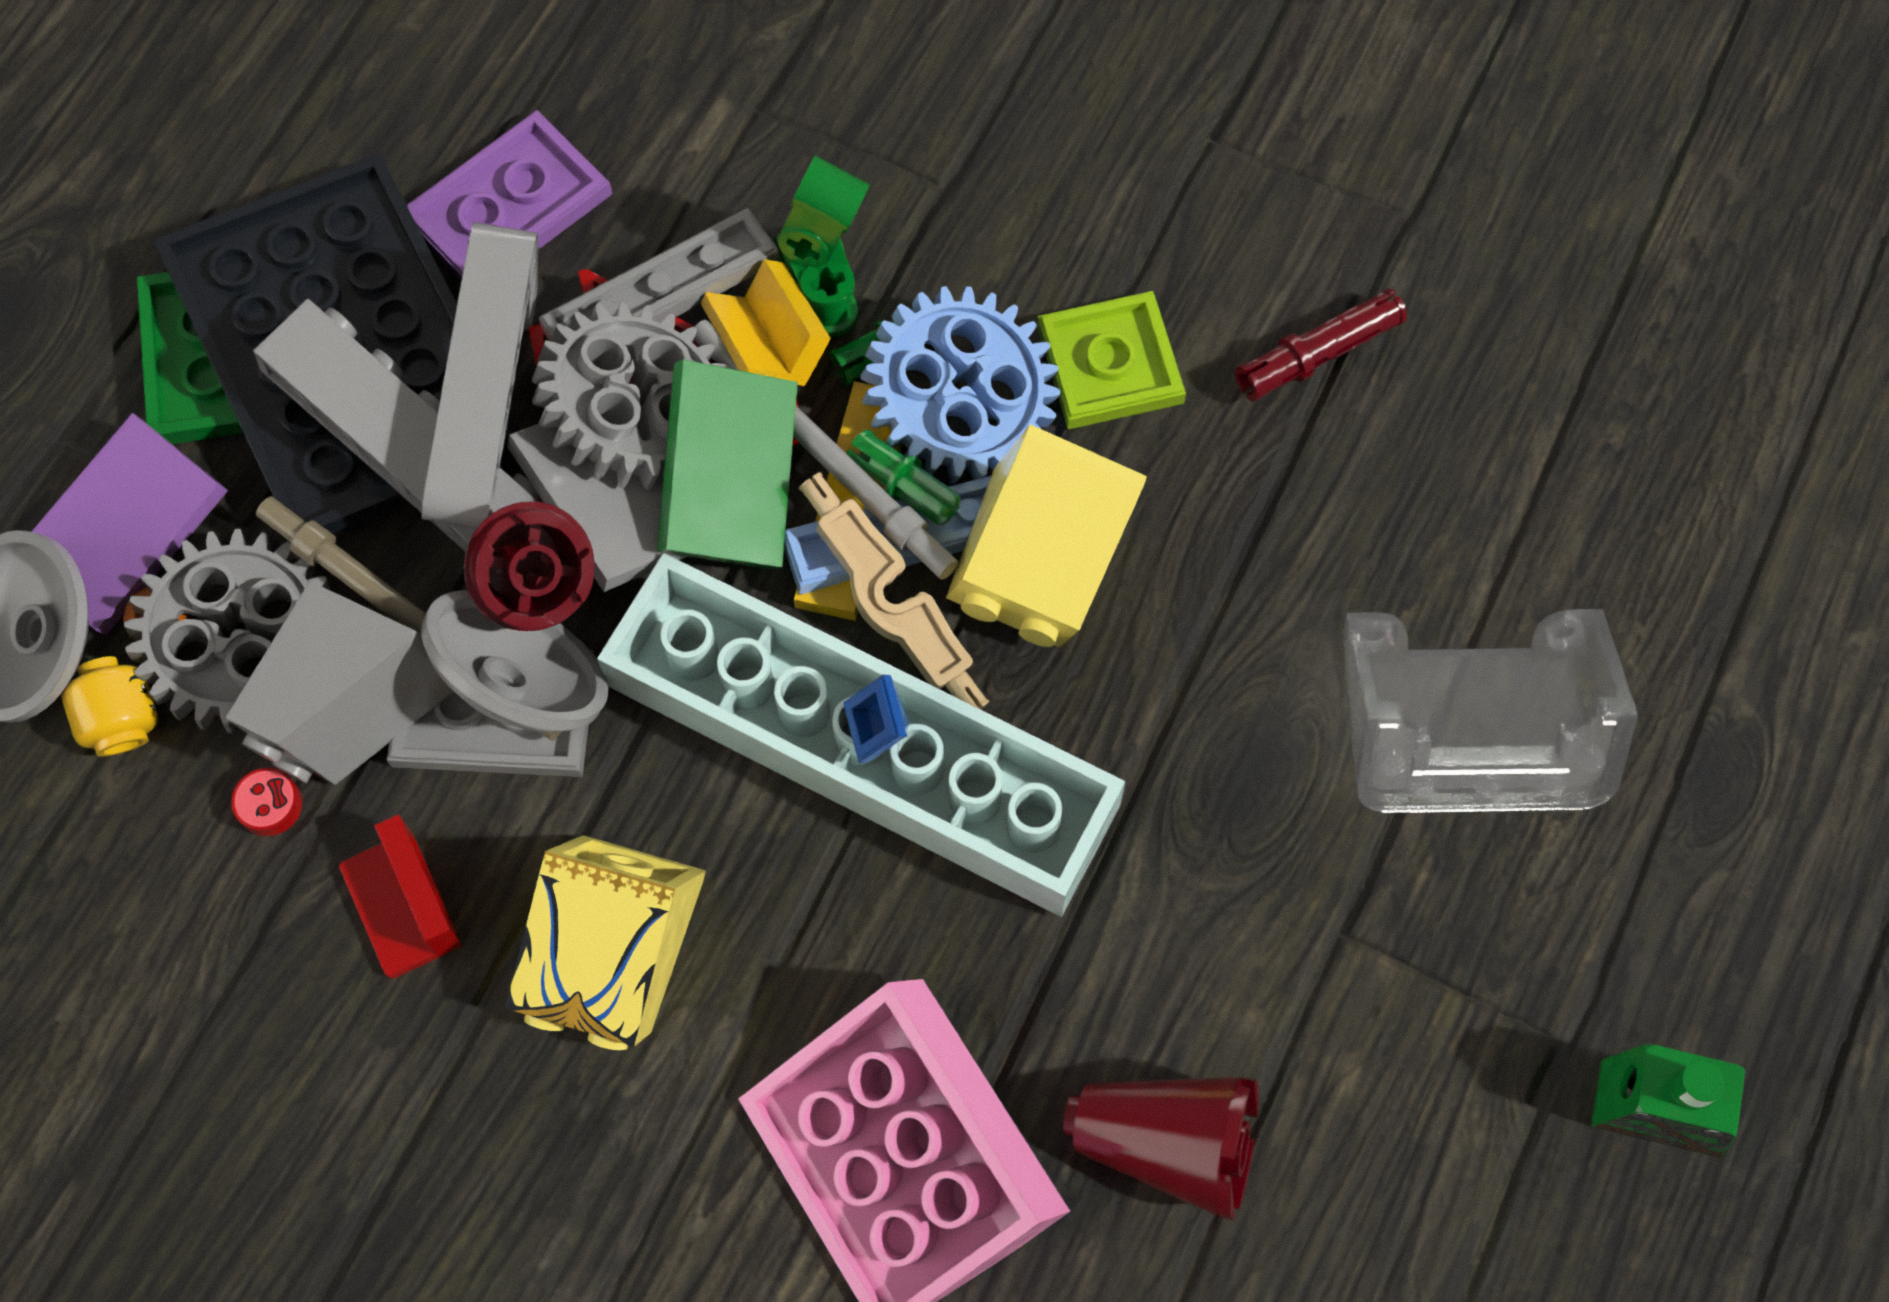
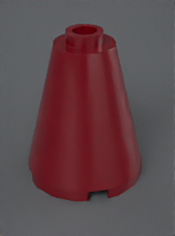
(1171, 1135)

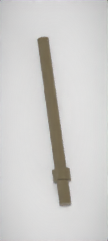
(318, 546)

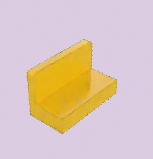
(770, 327)

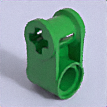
(820, 213)
(828, 290)

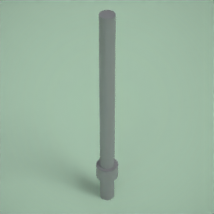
(901, 524)

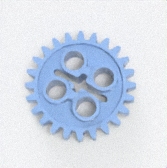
(920, 414)

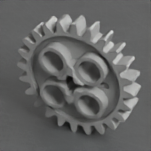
(581, 395)
(253, 580)

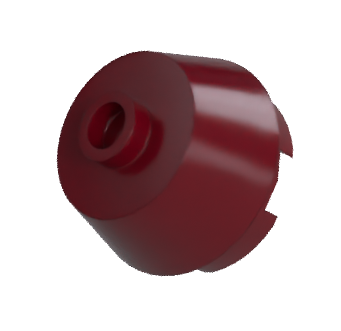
(529, 566)

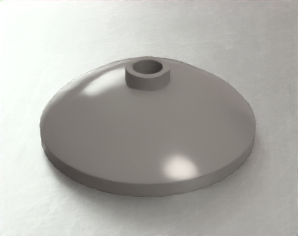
(40, 623)
(513, 676)

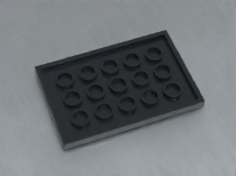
(343, 247)

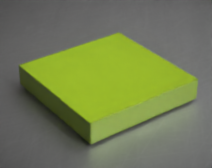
(1111, 360)

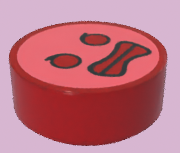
(266, 802)

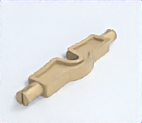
(871, 567)

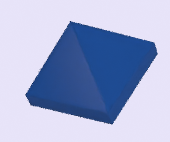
(876, 718)

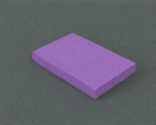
(519, 182)
(126, 512)

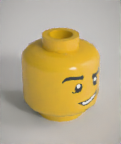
(109, 707)

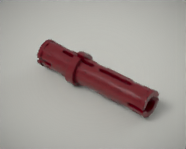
(1303, 353)

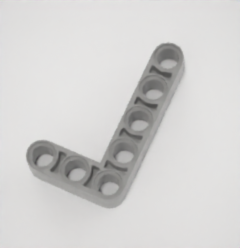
(480, 373)

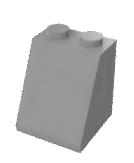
(334, 688)

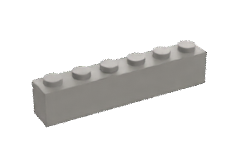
(366, 405)

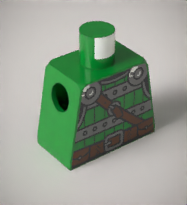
(1675, 1098)

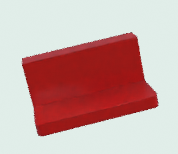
(399, 901)

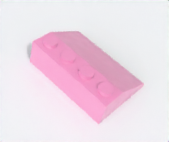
(902, 1150)

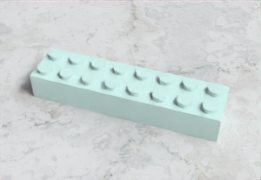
(778, 696)

